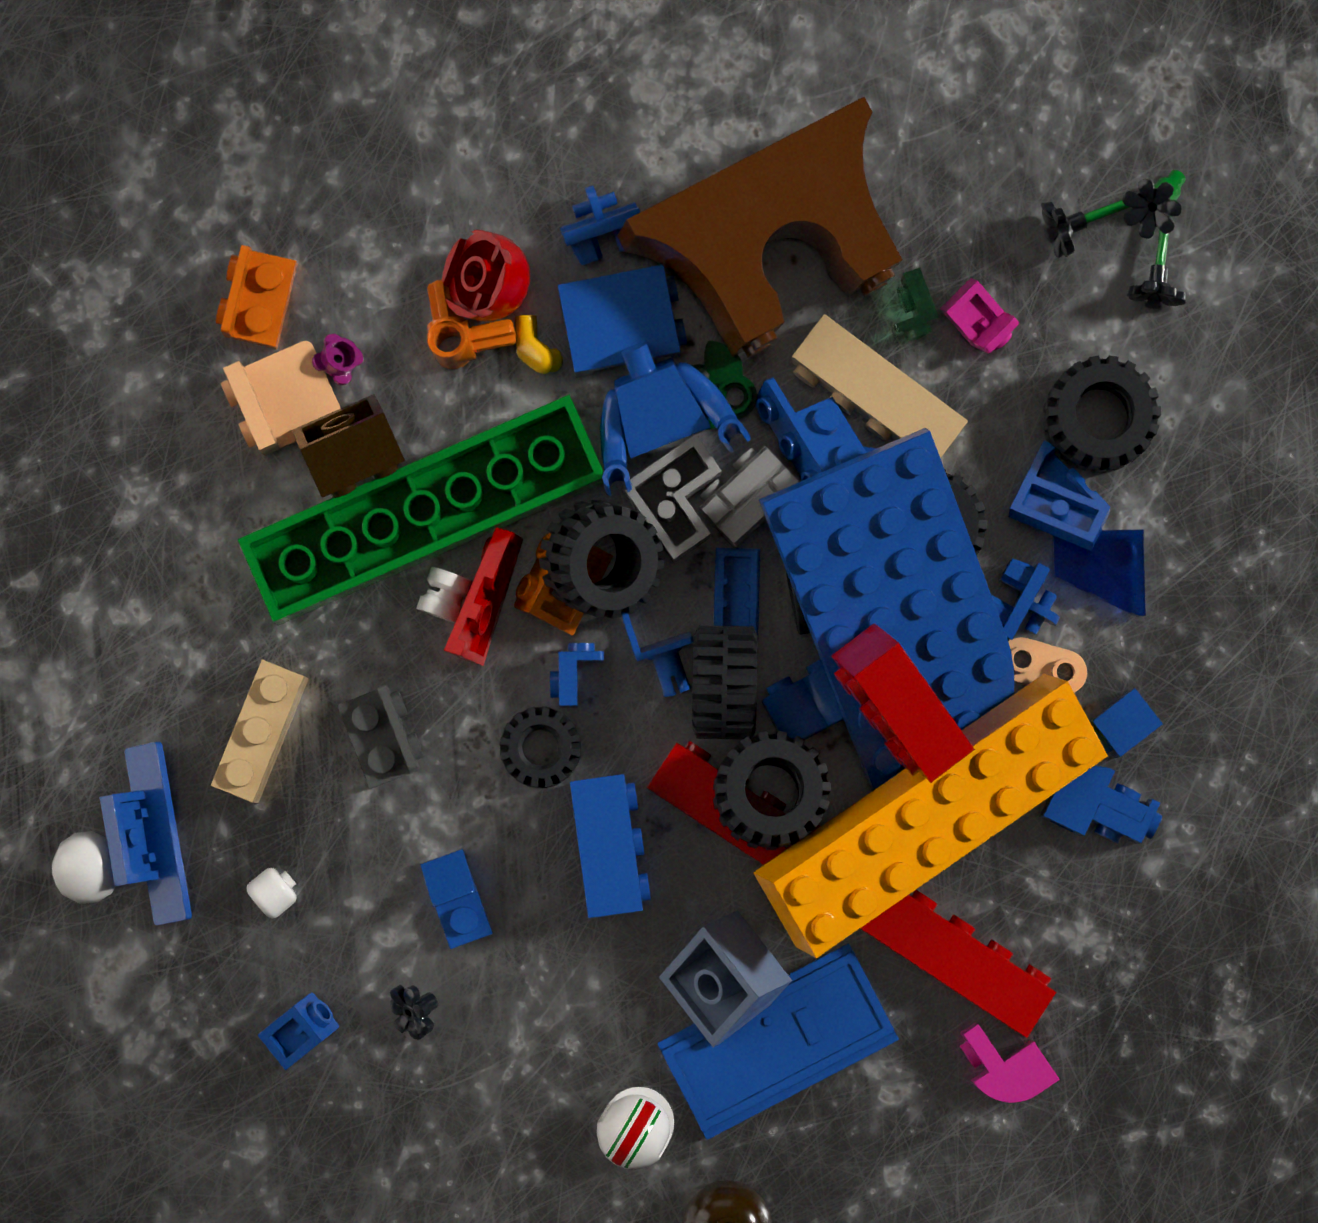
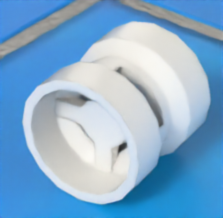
(444, 594)

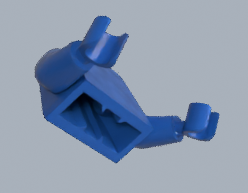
(656, 408)

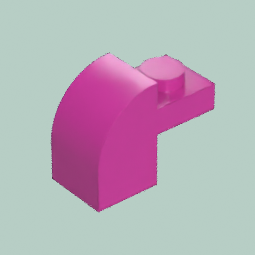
(1009, 1078)

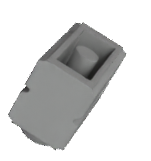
(735, 505)

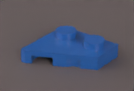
(1059, 501)

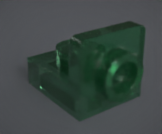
(916, 298)

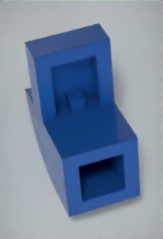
(1079, 800)

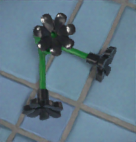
(1151, 208)

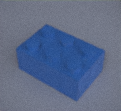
(609, 845)

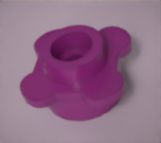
(345, 350)

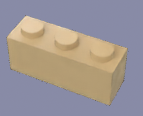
(259, 732)

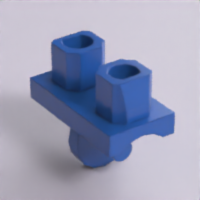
(583, 233)
(1028, 583)

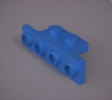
(812, 437)
(145, 835)

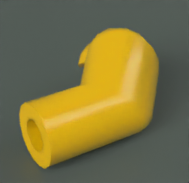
(532, 350)

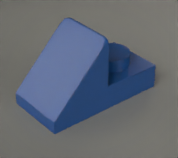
(456, 899)

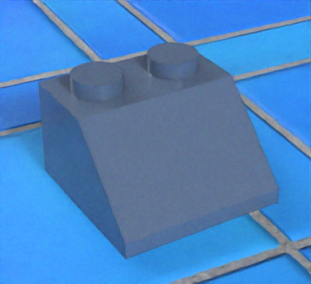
(724, 977)

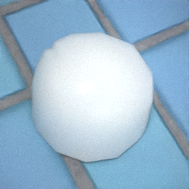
(83, 868)

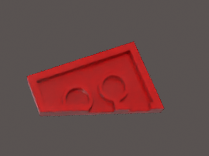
(484, 601)

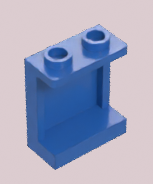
(619, 312)

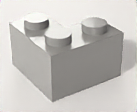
(663, 496)

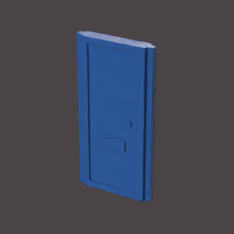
(804, 1036)

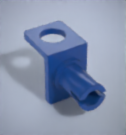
(664, 656)

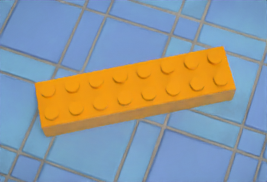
(919, 828)

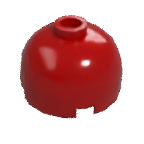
(486, 276)

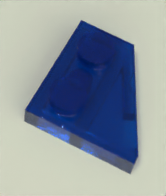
(1109, 571)

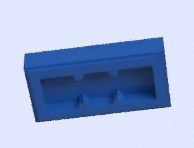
(737, 587)

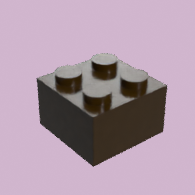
(349, 447)

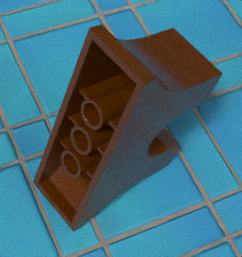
(795, 189)

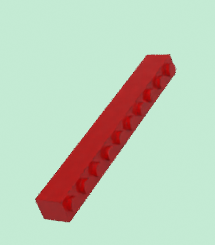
(908, 927)

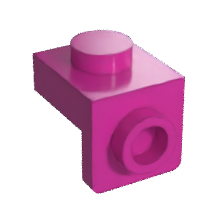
(979, 317)

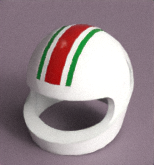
(635, 1128)

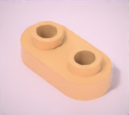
(1045, 660)

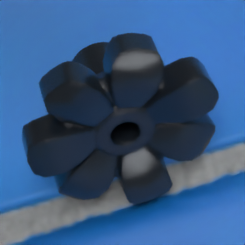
(412, 1010)

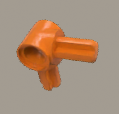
(473, 338)

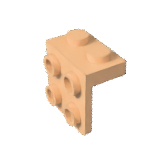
(278, 396)

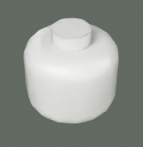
(272, 892)

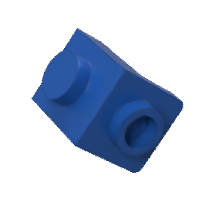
(565, 681)
(1115, 825)

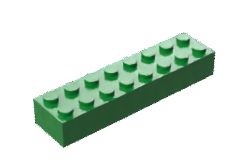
(422, 510)

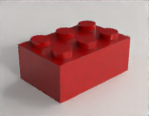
(900, 704)

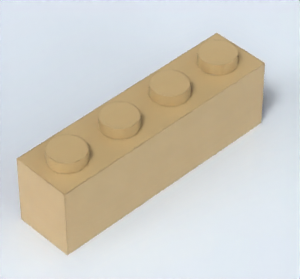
(872, 386)

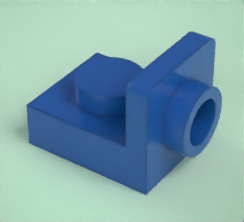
(299, 1030)

